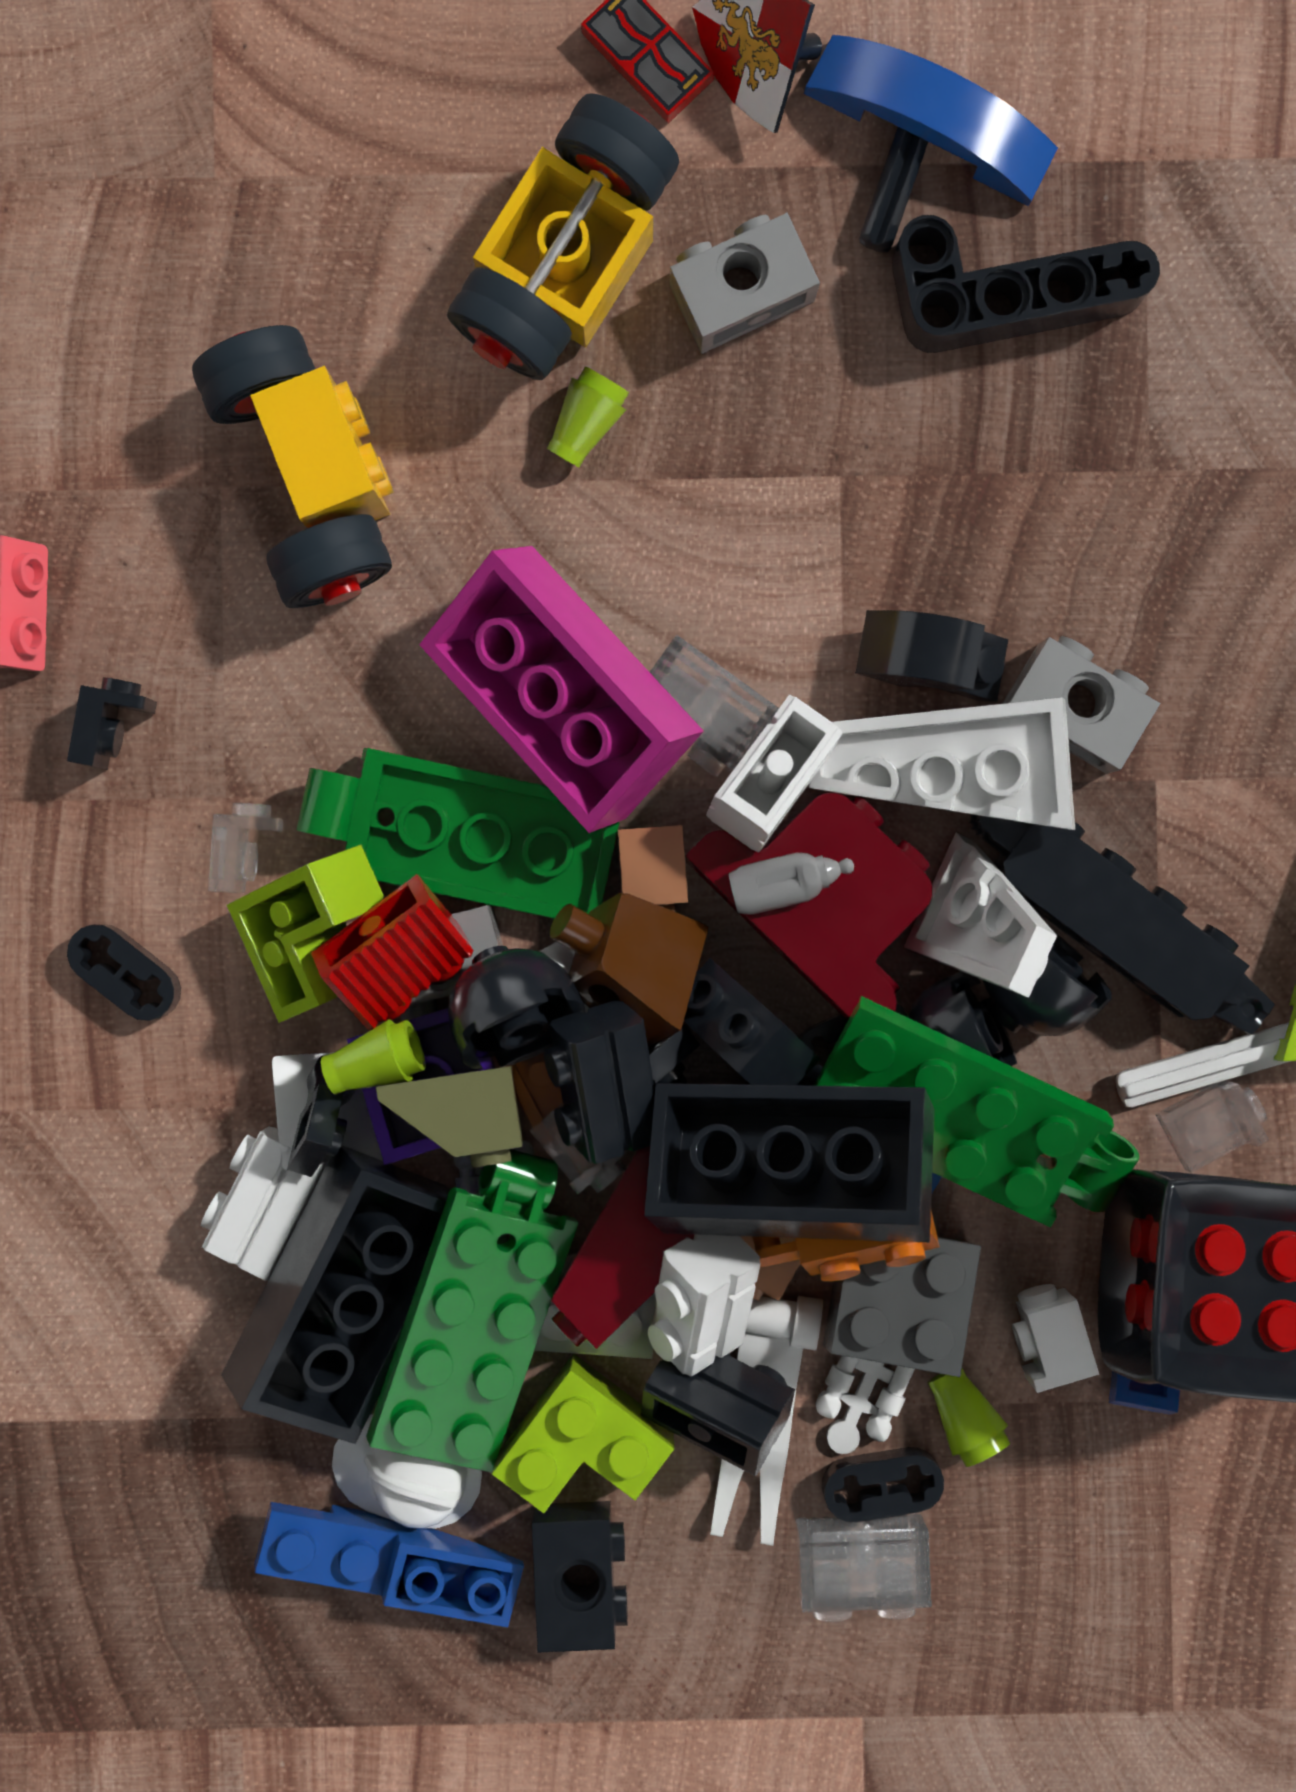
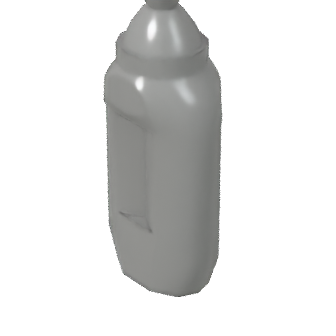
(783, 881)

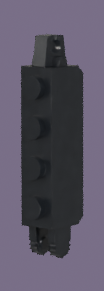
(1125, 923)

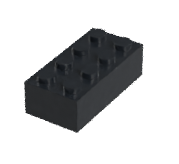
(791, 1161)
(338, 1298)

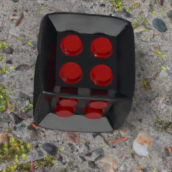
(1201, 1284)

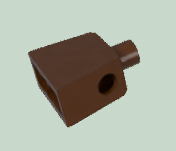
(634, 956)

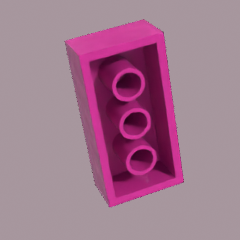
(560, 687)

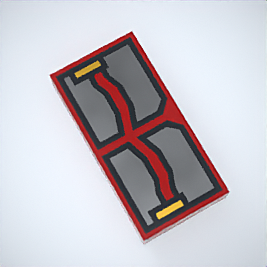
(648, 54)

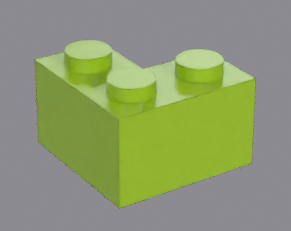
(297, 916)
(578, 1422)

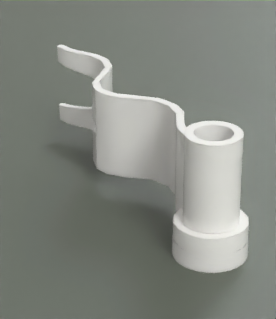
(774, 1339)

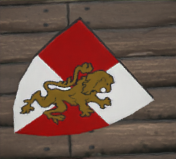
(757, 50)

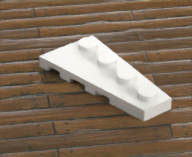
(968, 760)

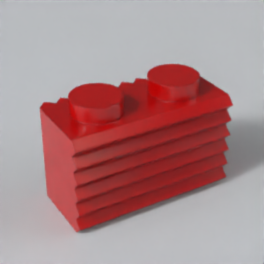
(393, 953)

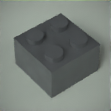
(909, 1312)

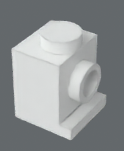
(1053, 1337)

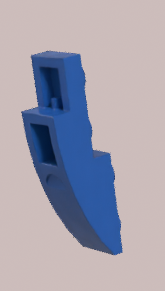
(380, 1557)

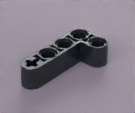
(1020, 282)

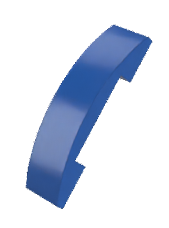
(937, 107)

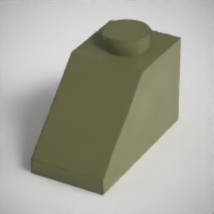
(462, 1112)

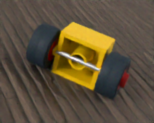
(566, 239)
(319, 451)

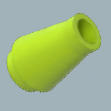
(586, 415)
(377, 1058)
(968, 1419)

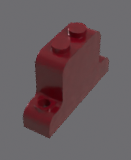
(850, 923)

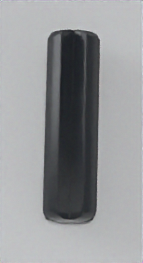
(893, 191)

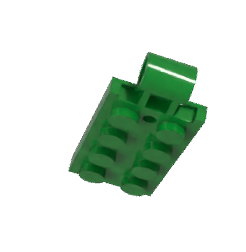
(462, 833)
(988, 1116)
(475, 1318)

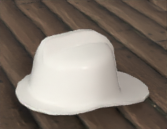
(404, 1486)

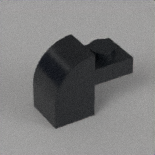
(932, 653)

